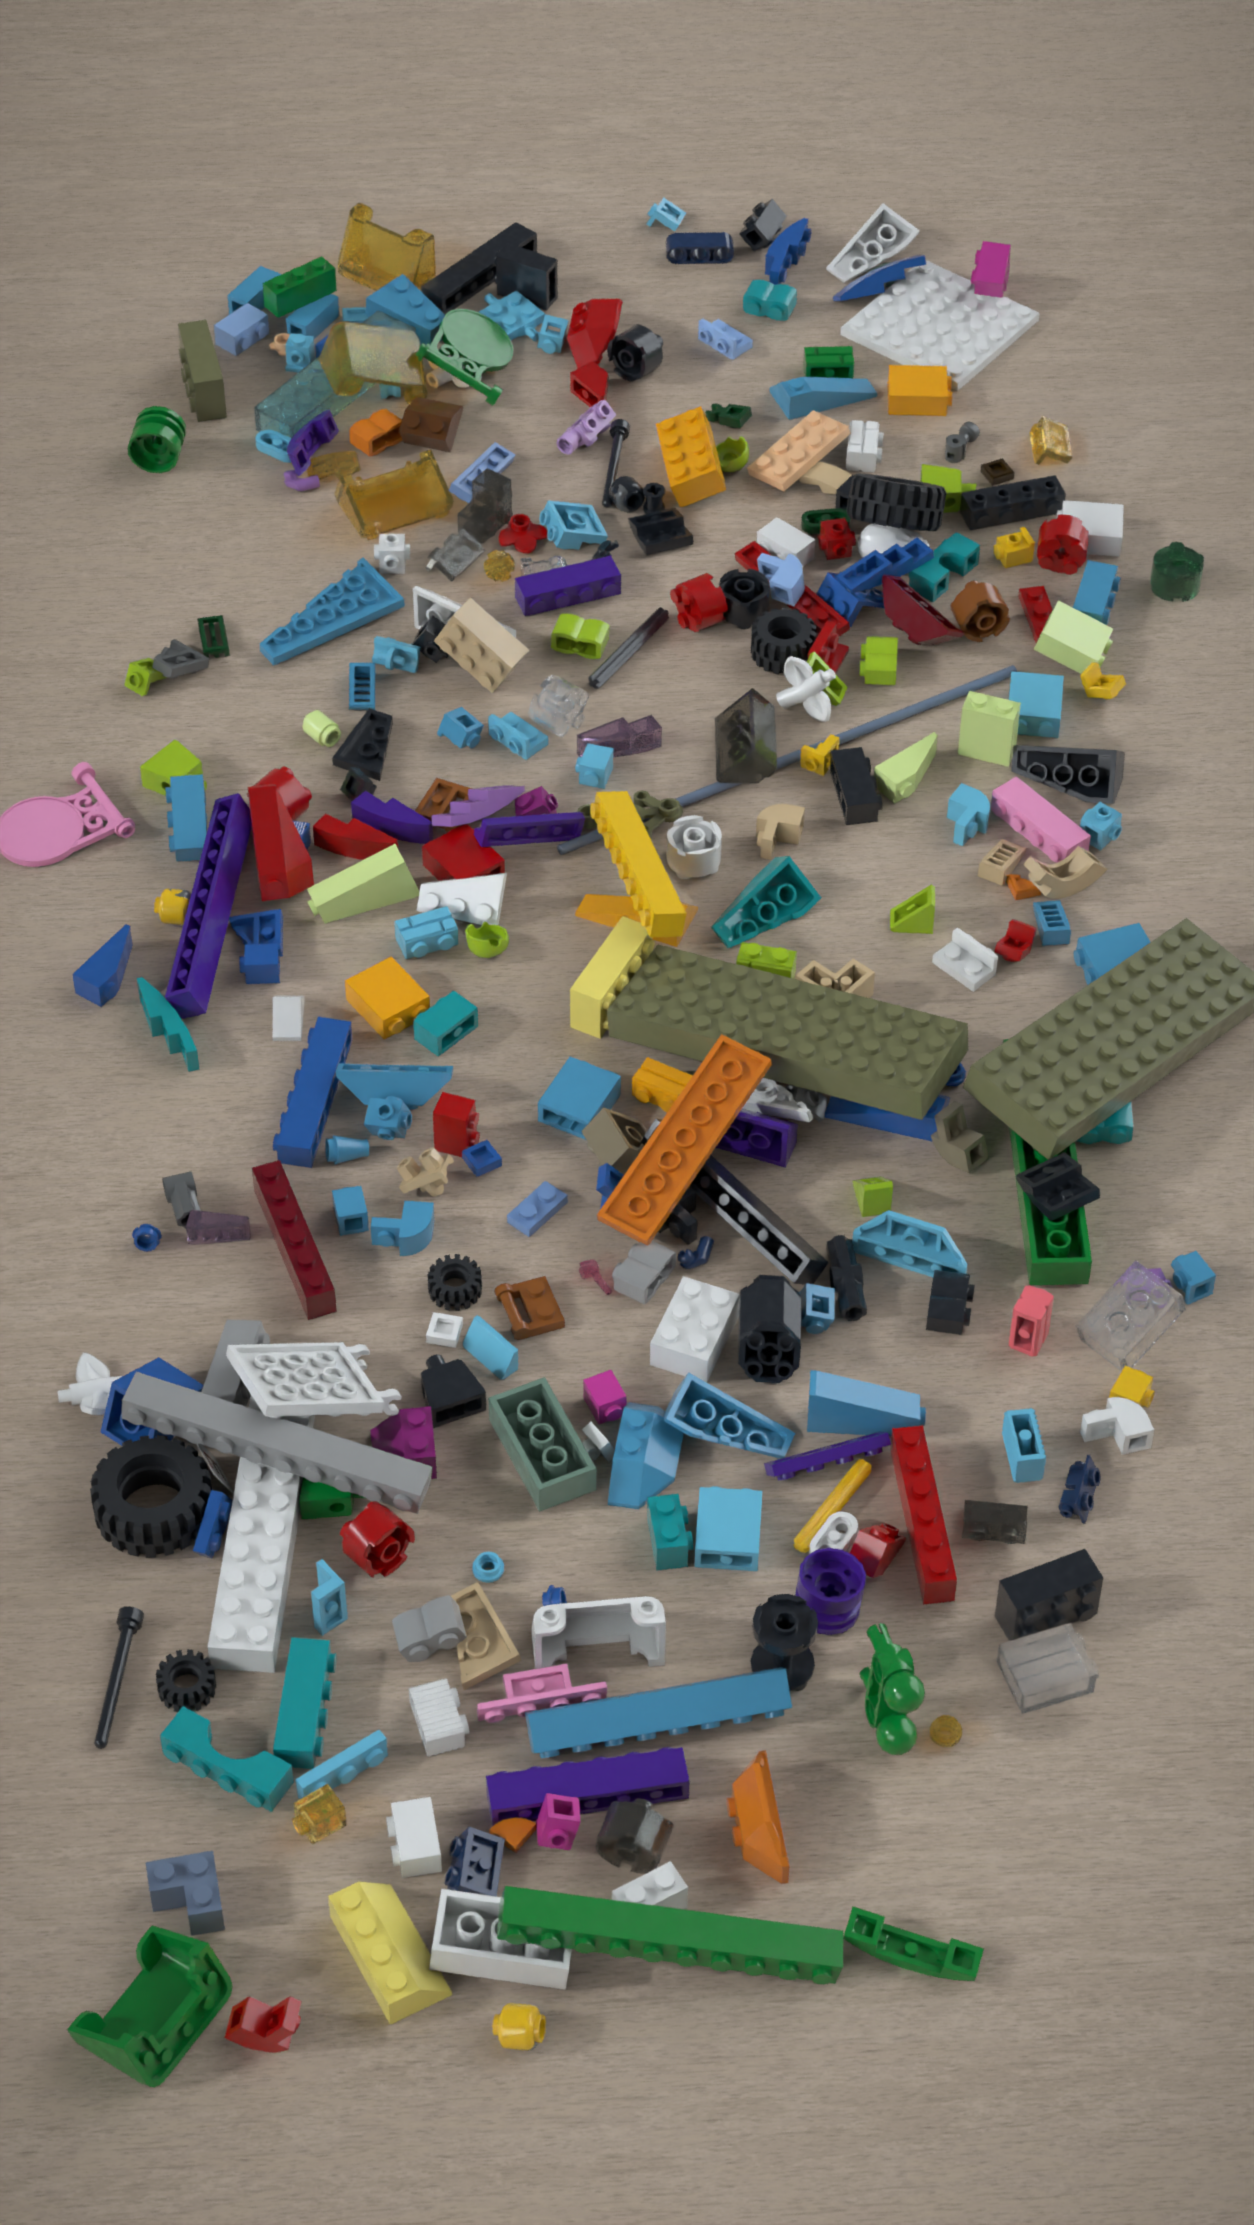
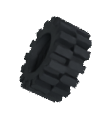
(457, 1295)
(181, 1666)

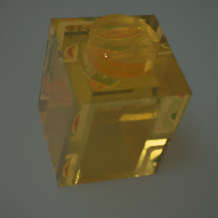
(319, 1814)

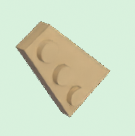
(487, 1643)

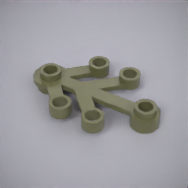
(661, 811)

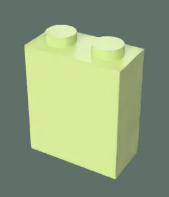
(1074, 638)
(988, 728)

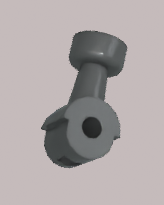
(956, 443)

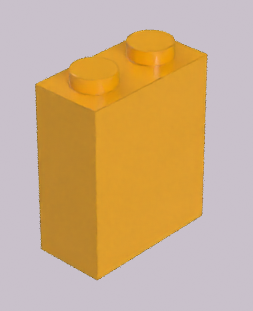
(918, 390)
(386, 997)

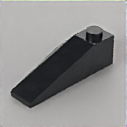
(1079, 772)

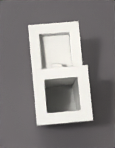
(1120, 1419)

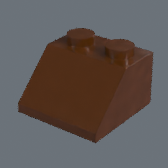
(430, 424)

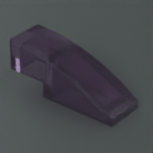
(623, 737)

